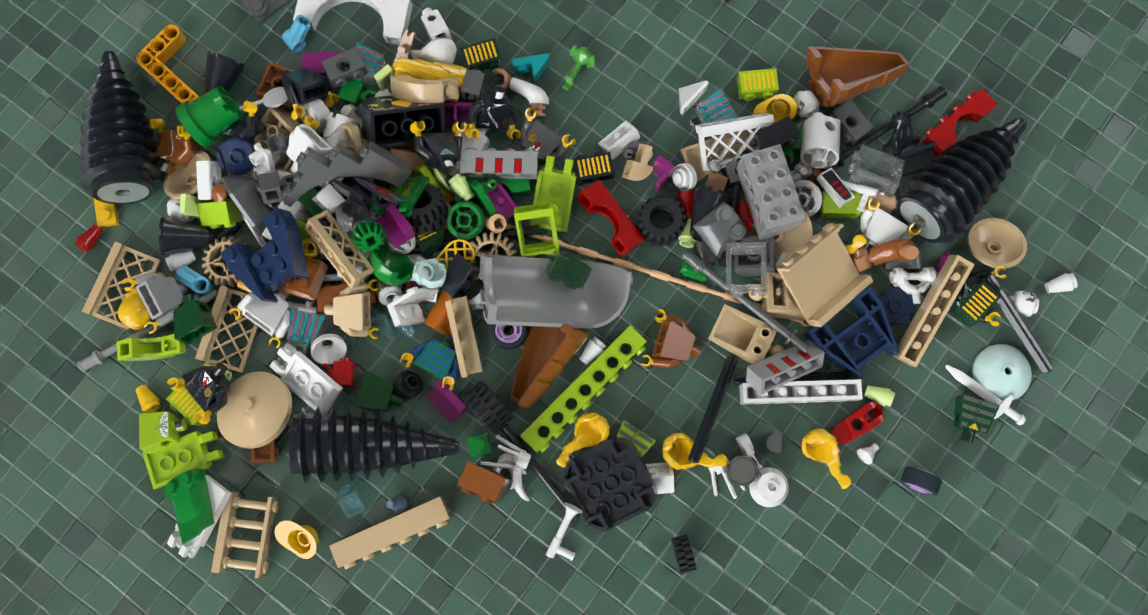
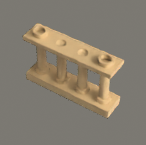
(225, 540)

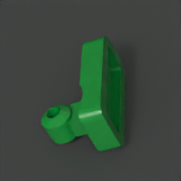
(480, 191)

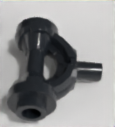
(900, 123)

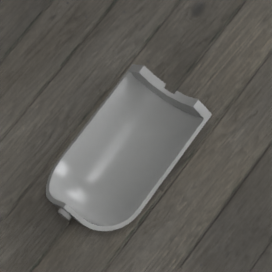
(523, 295)

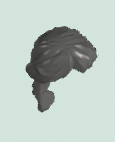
(350, 213)

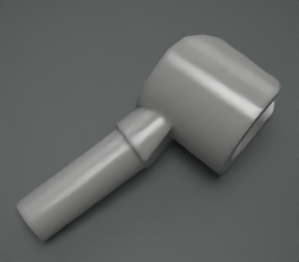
(713, 164)

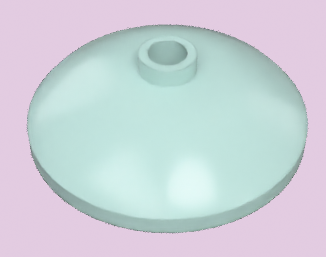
(990, 371)

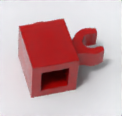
(342, 372)

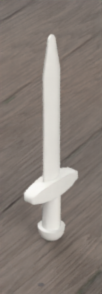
(988, 396)

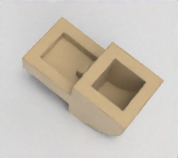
(638, 169)

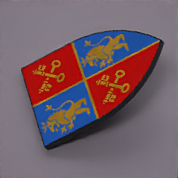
(380, 191)

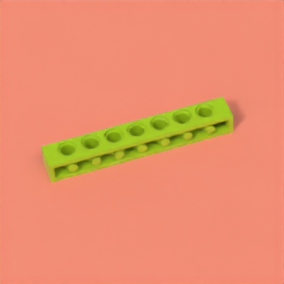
(628, 337)

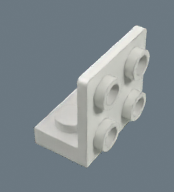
(406, 309)

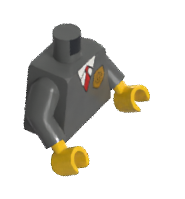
(542, 139)

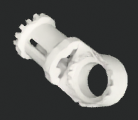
(746, 446)

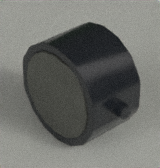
(743, 470)

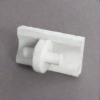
(265, 160)

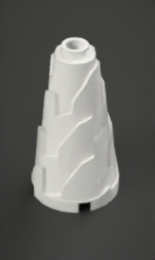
(333, 132)

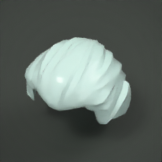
(429, 273)

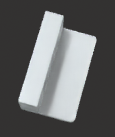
(662, 476)

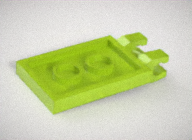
(558, 188)
(186, 455)

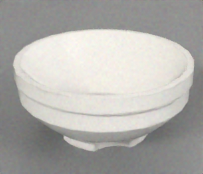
(330, 353)

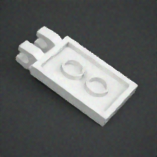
(306, 379)
(218, 497)

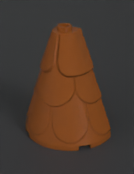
(850, 72)
(543, 359)

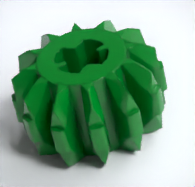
(369, 236)

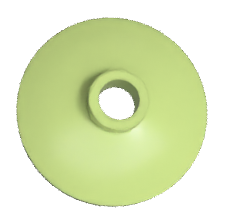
(442, 178)

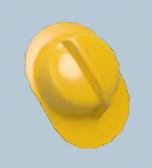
(778, 105)
(298, 539)

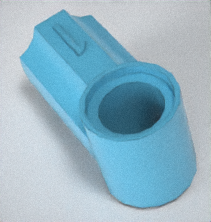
(296, 34)
(194, 280)

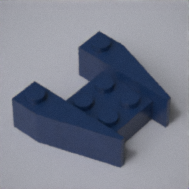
(274, 262)
(860, 339)

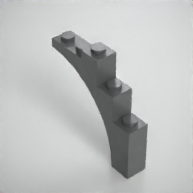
(342, 162)

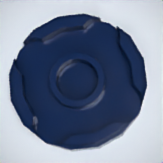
(234, 155)
(897, 305)

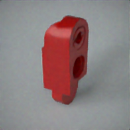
(844, 430)

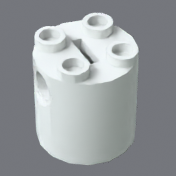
(820, 141)

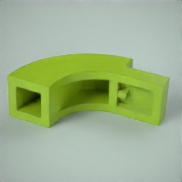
(149, 348)

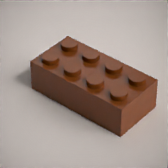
(483, 482)

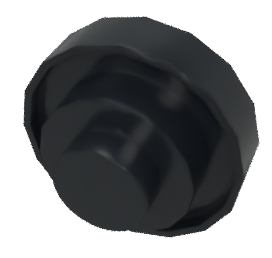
(408, 384)

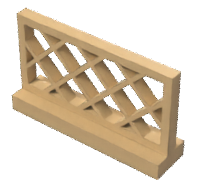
(108, 275)
(208, 341)

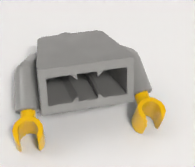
(159, 295)

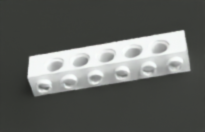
(804, 392)

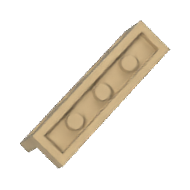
(335, 254)
(464, 336)

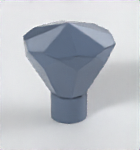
(397, 504)

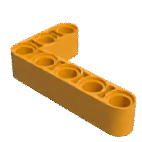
(159, 58)

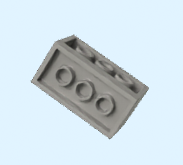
(770, 192)

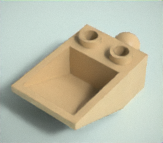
(778, 300)
(743, 333)

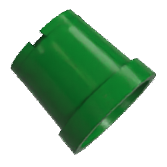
(208, 115)

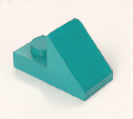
(536, 63)

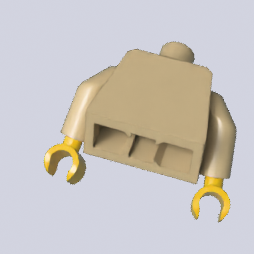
(352, 310)

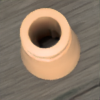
(496, 223)

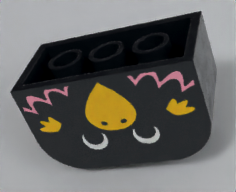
(389, 119)

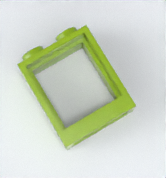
(531, 212)

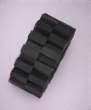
(683, 553)

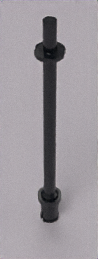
(927, 101)

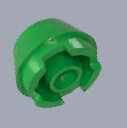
(465, 220)

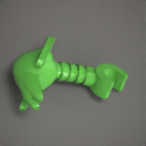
(583, 57)

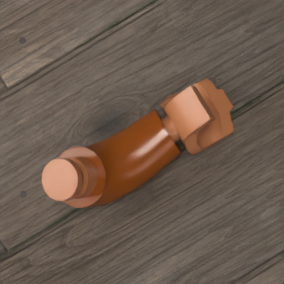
(887, 251)

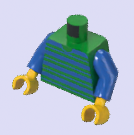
(436, 359)

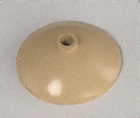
(184, 179)
(1000, 235)

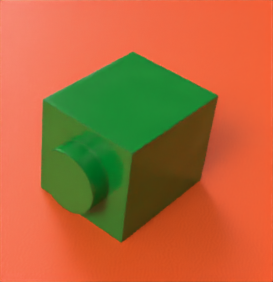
(480, 446)

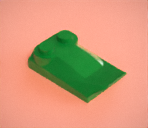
(190, 503)

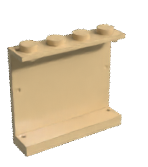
(822, 276)

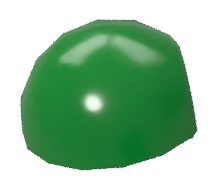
(391, 266)

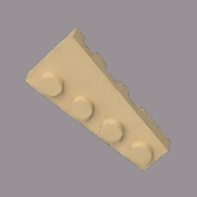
(692, 153)

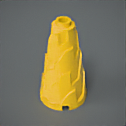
(430, 71)

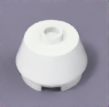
(318, 111)
(809, 196)
(770, 488)

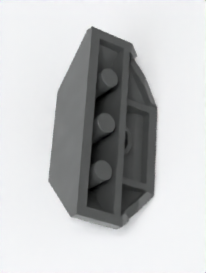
(247, 197)

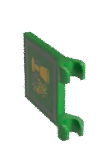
(408, 192)

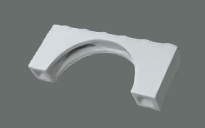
(393, 12)

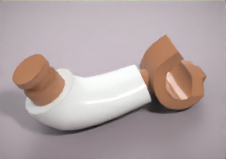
(535, 95)

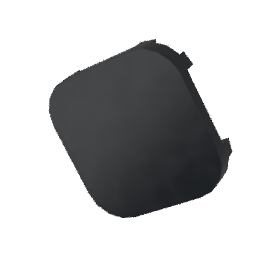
(610, 483)

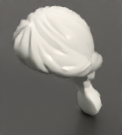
(437, 50)

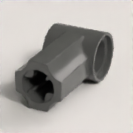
(908, 266)

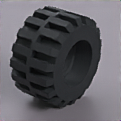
(665, 205)
(429, 211)
(487, 406)

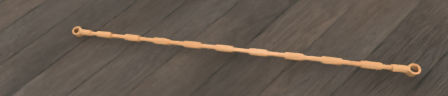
(629, 265)

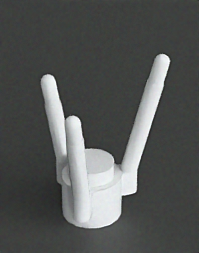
(520, 456)
(720, 469)

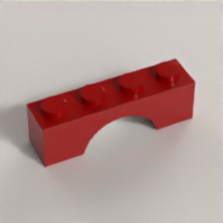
(975, 108)
(599, 200)

